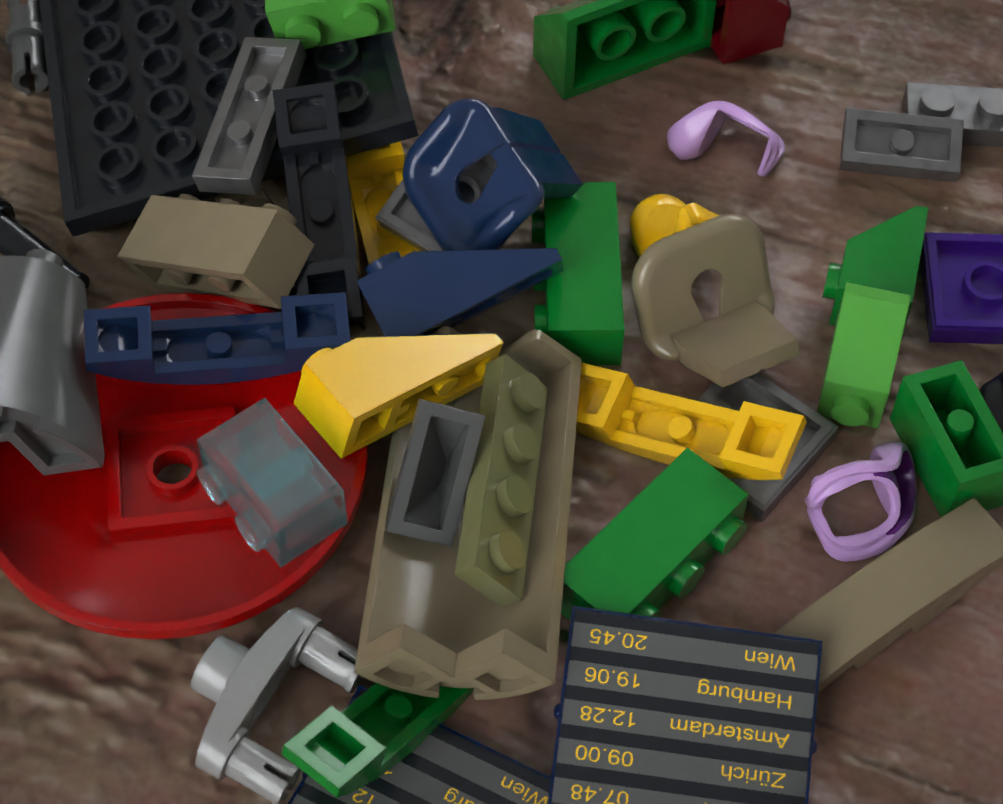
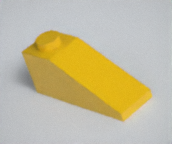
(376, 382)

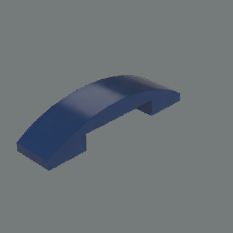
(215, 348)

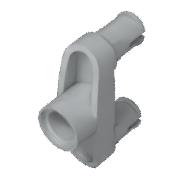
(243, 684)

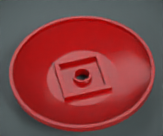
(147, 554)

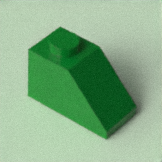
(880, 258)

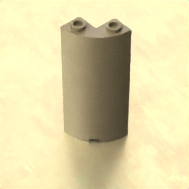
(435, 629)

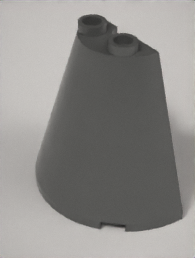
(44, 386)

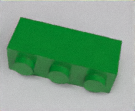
(585, 299)
(658, 541)

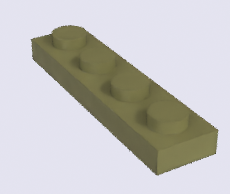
(502, 483)

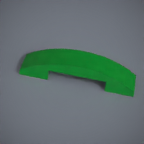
(369, 735)

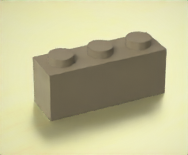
(217, 248)

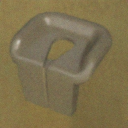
(744, 332)

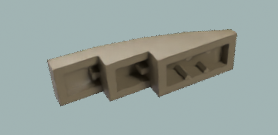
(901, 590)

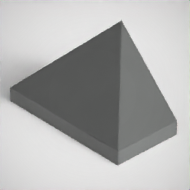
(435, 472)

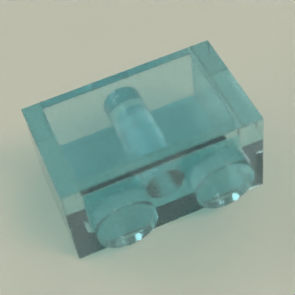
(271, 482)

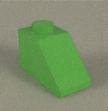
(863, 355)

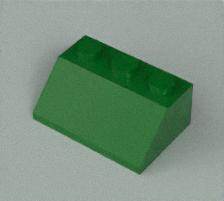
(613, 39)

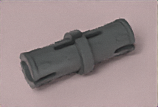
(26, 45)

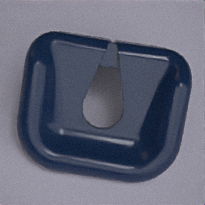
(525, 174)

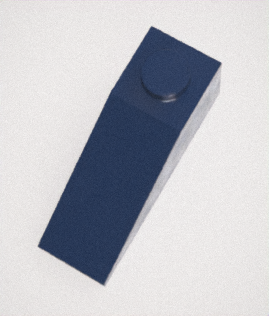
(449, 287)

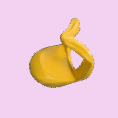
(663, 216)

